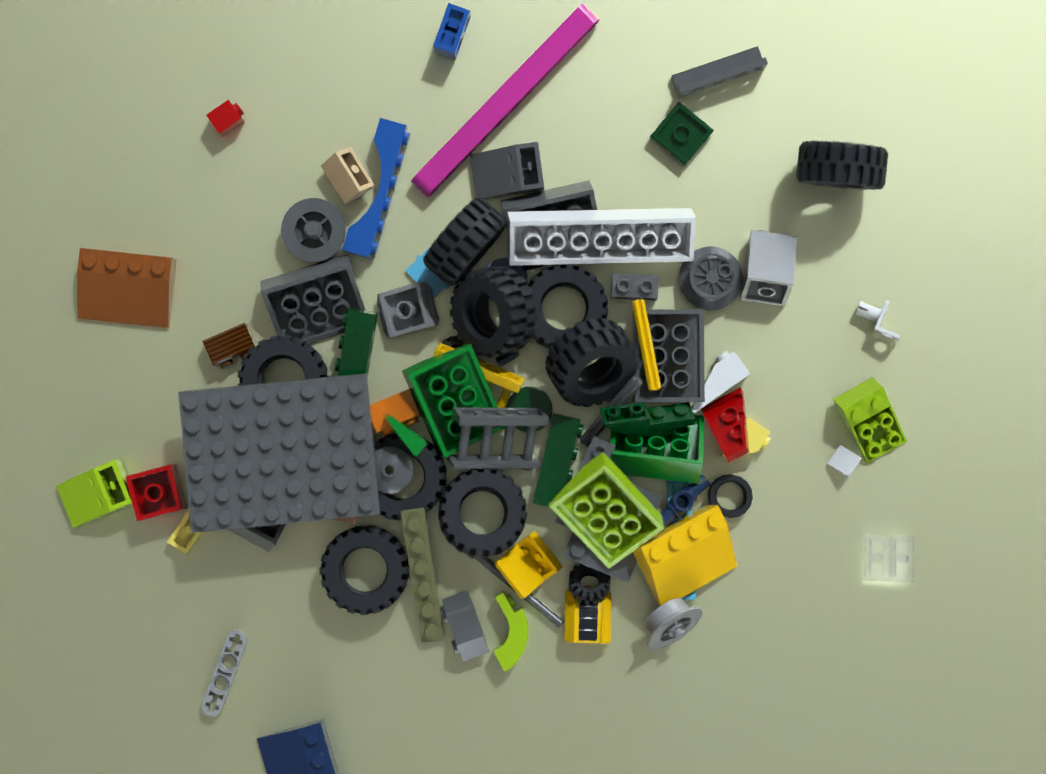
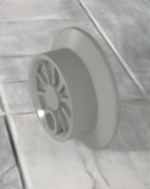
(671, 623)

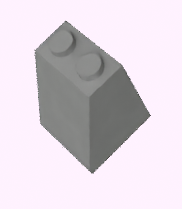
(769, 268)

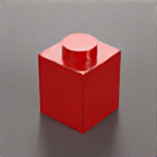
(226, 117)

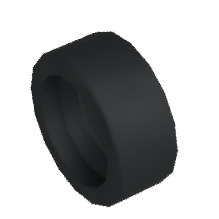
(747, 492)

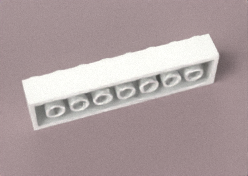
(600, 236)

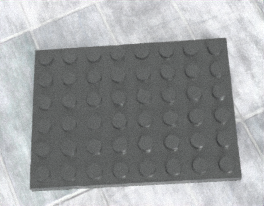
(279, 453)

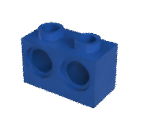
(452, 31)

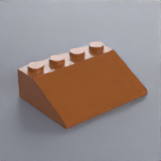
(125, 287)

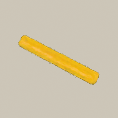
(646, 345)

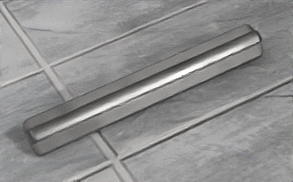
(620, 399)

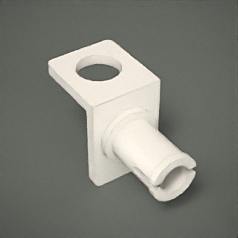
(876, 315)

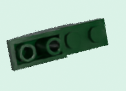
(644, 421)

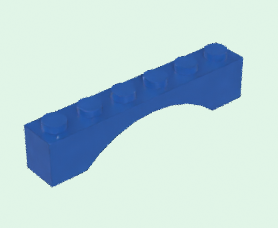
(363, 234)

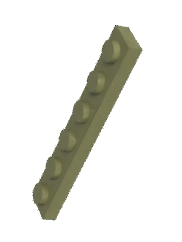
(422, 575)

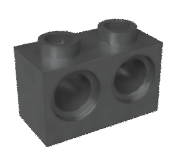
(634, 287)

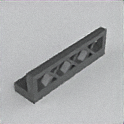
(718, 72)

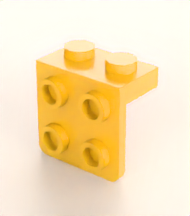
(528, 564)

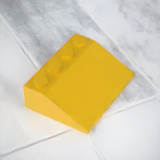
(687, 554)

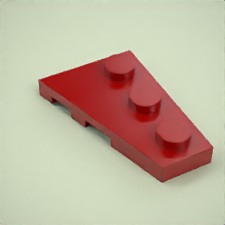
(728, 423)

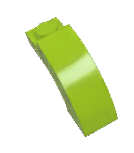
(513, 647)

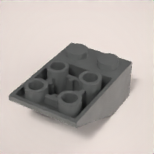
(507, 171)

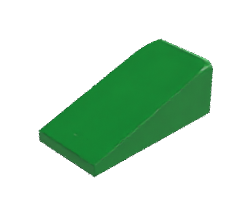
(409, 437)

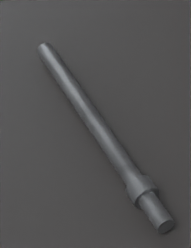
(531, 599)

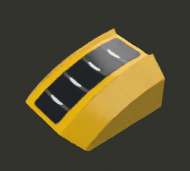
(587, 622)

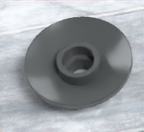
(402, 469)

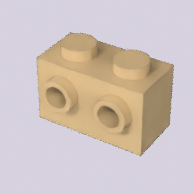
(347, 175)

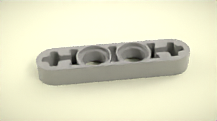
(226, 673)

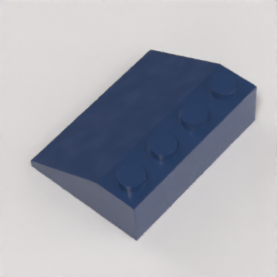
(299, 750)

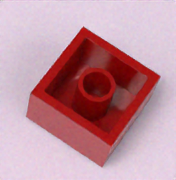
(156, 492)

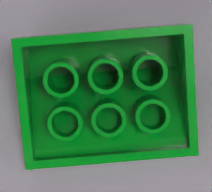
(447, 383)
(664, 456)

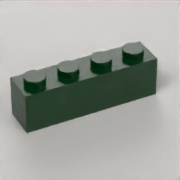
(356, 342)
(557, 458)

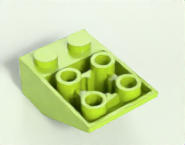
(870, 419)
(95, 493)

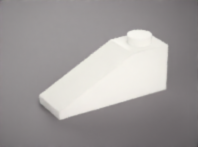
(721, 377)

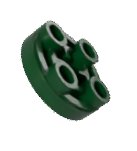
(531, 398)

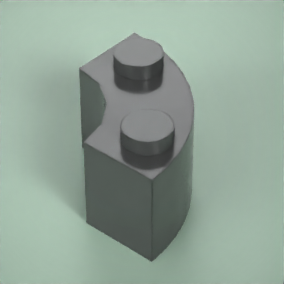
(464, 625)

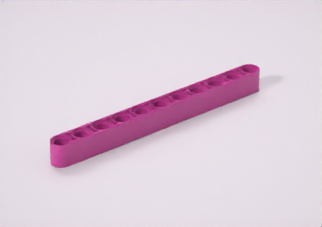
(505, 100)

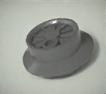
(313, 230)
(711, 278)

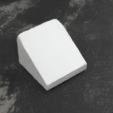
(844, 461)

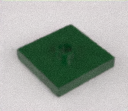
(681, 133)

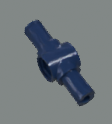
(689, 494)

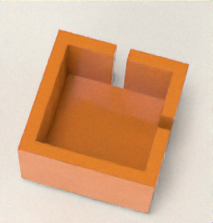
(400, 406)

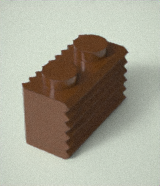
(229, 345)

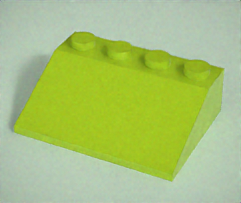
(607, 511)

